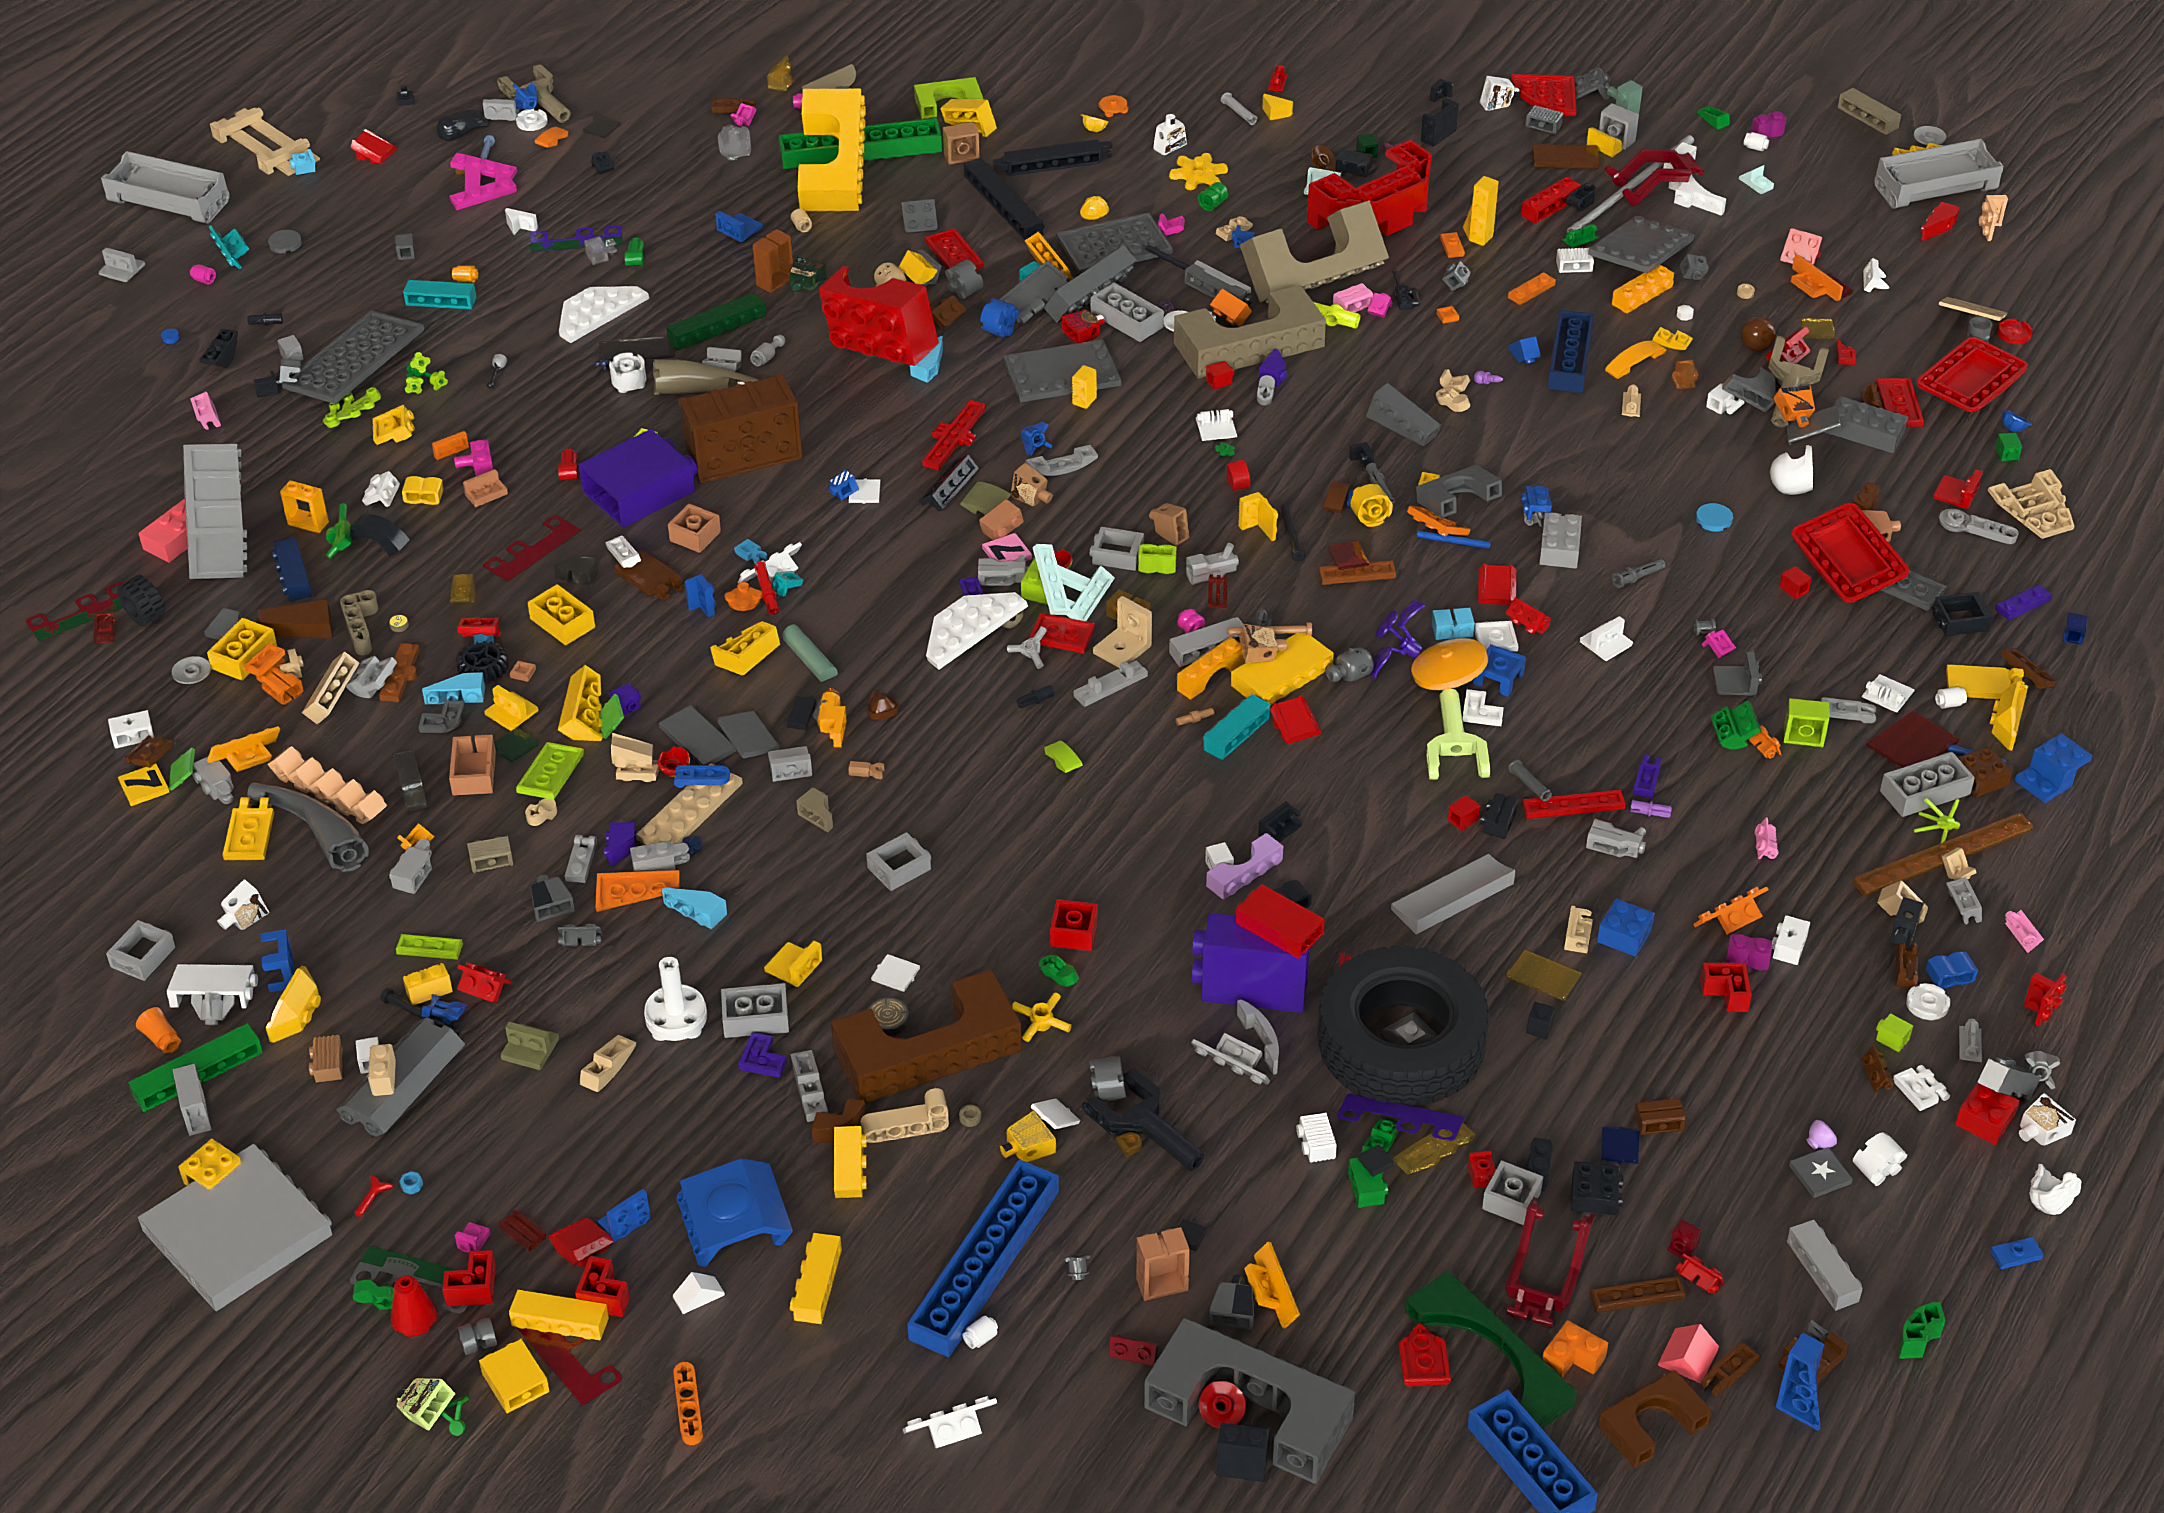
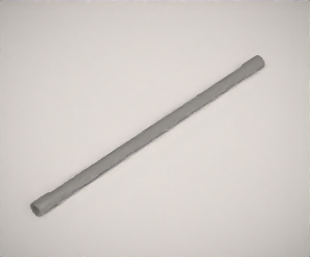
(1618, 195)

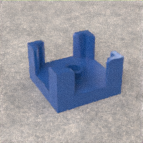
(1502, 667)
(282, 960)

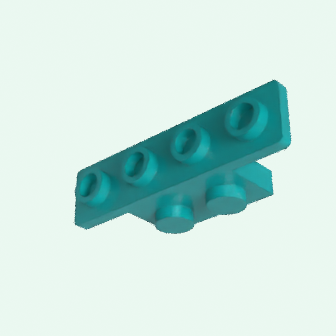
(231, 245)

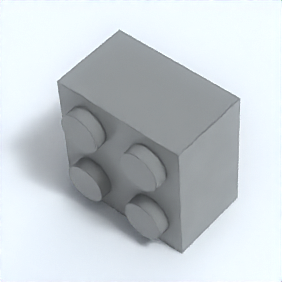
(1619, 124)
(1511, 1192)

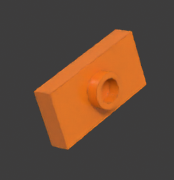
(1452, 245)
(450, 445)
(264, 660)

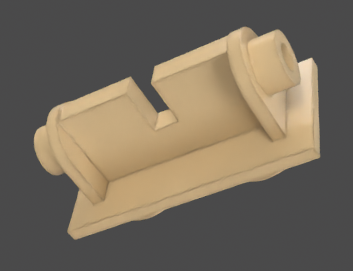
(1631, 402)

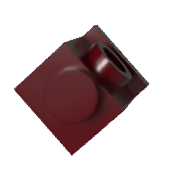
(1684, 1239)

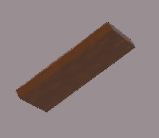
(1565, 156)

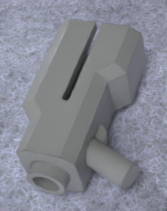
(1201, 566)
(1001, 572)
(1614, 841)

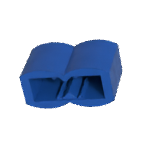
(1951, 970)

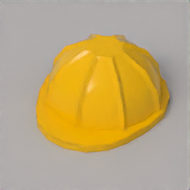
(1094, 124)
(1094, 208)

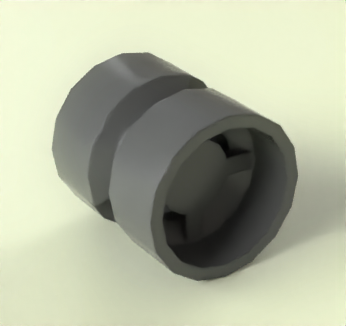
(1980, 328)
(477, 1336)

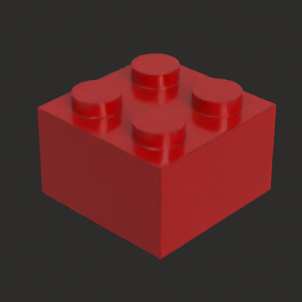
(1074, 925)
(1987, 1113)

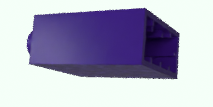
(638, 477)
(1247, 968)

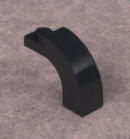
(380, 530)

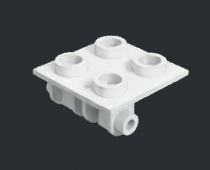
(1216, 426)
(1887, 693)

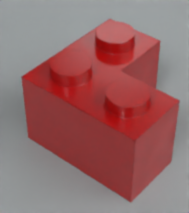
(1728, 981)
(471, 1285)
(599, 1286)

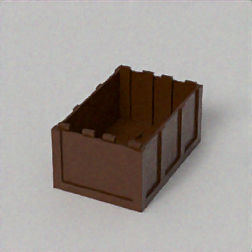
(741, 428)

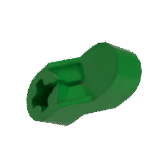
(1058, 970)
(368, 1292)

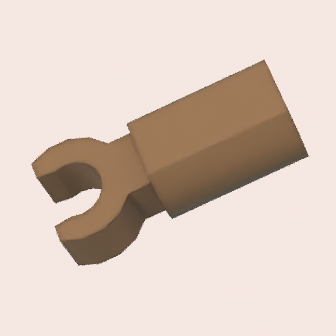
(866, 769)

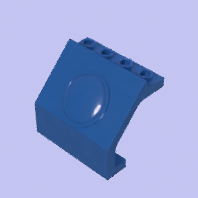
(732, 1206)

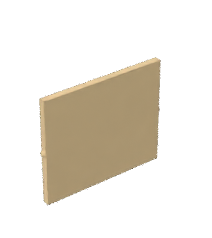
(1973, 308)

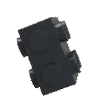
(1596, 1188)

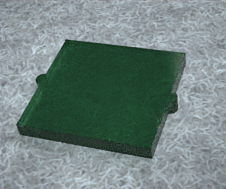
(515, 744)

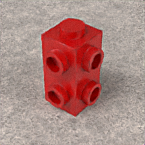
(1531, 617)

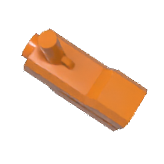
(276, 683)

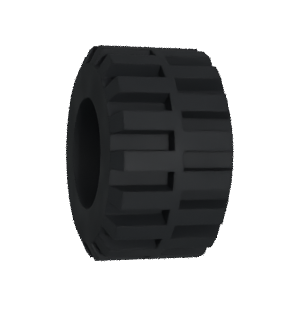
(141, 600)

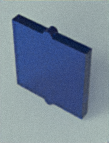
(1620, 1145)

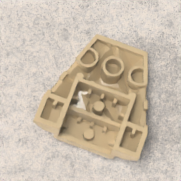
(2036, 504)

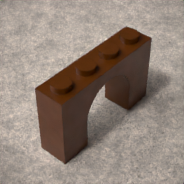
(1666, 1394)

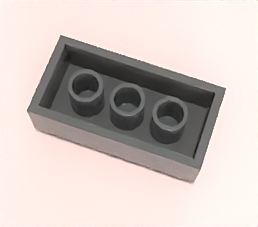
(1869, 425)

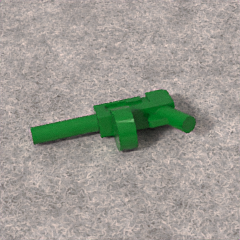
(340, 534)

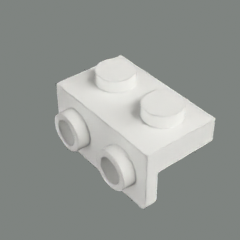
(381, 488)

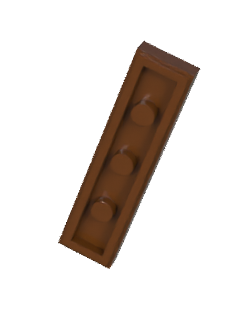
(1637, 1294)

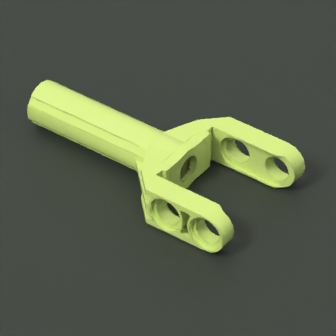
(1454, 740)

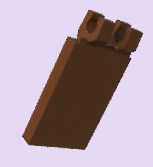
(650, 576)

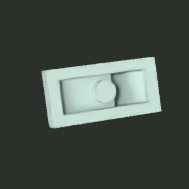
(1757, 181)

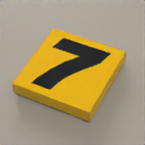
(143, 785)

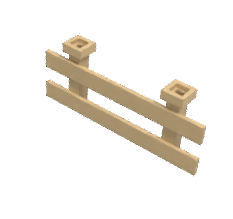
(266, 157)

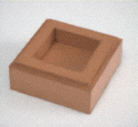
(522, 671)

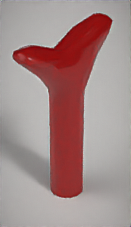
(376, 1188)

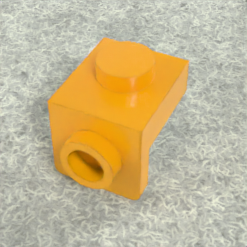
(415, 835)

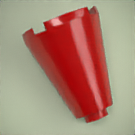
(411, 1308)

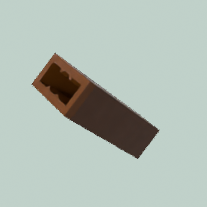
(298, 620)

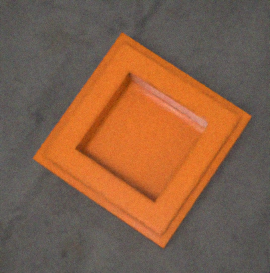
(1447, 314)

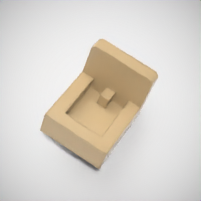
(1457, 383)
(294, 665)
(1956, 864)

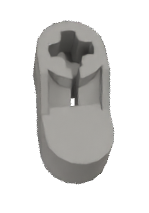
(1266, 382)

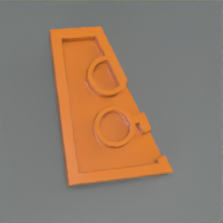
(1435, 522)

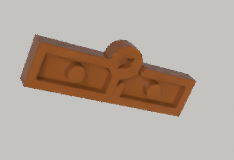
(1374, 571)
(403, 672)

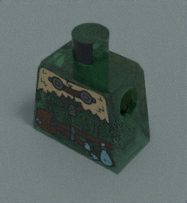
(807, 274)

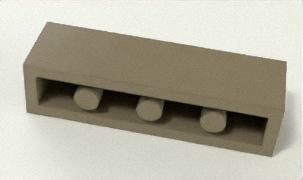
(1869, 111)

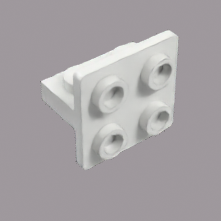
(1607, 639)

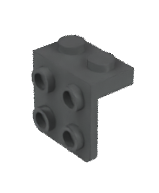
(1592, 81)
(919, 216)
(1738, 679)

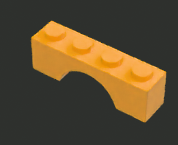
(1194, 678)

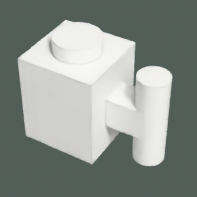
(1722, 401)

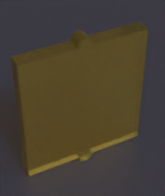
(1819, 328)

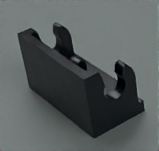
(1280, 822)

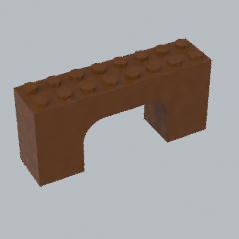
(887, 1065)

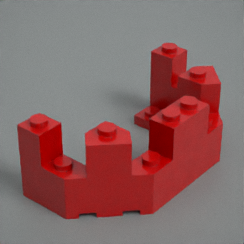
(1390, 196)

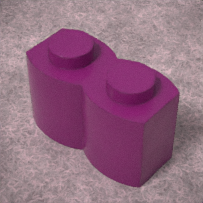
(1769, 125)
(1752, 951)

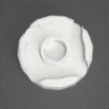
(531, 120)
(1928, 1001)

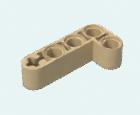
(908, 1121)

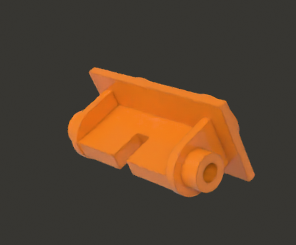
(1768, 745)

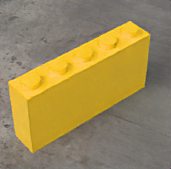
(1290, 670)

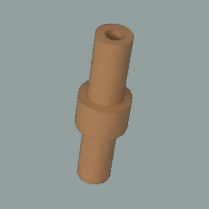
(1194, 716)

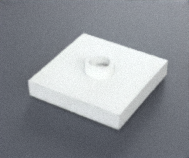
(1496, 633)

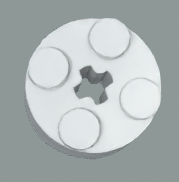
(627, 372)
(1880, 1158)

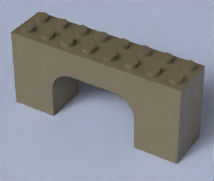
(1357, 249)
(1292, 329)

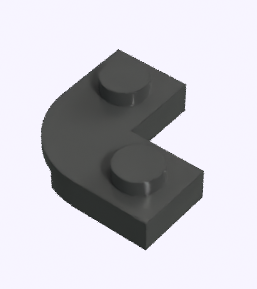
(444, 722)

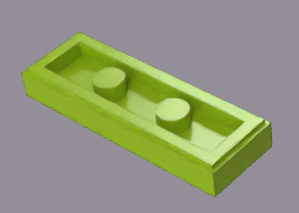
(429, 946)

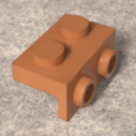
(484, 488)

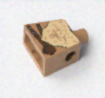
(1029, 486)
(1260, 643)

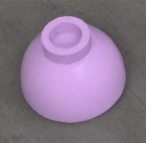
(1821, 1135)

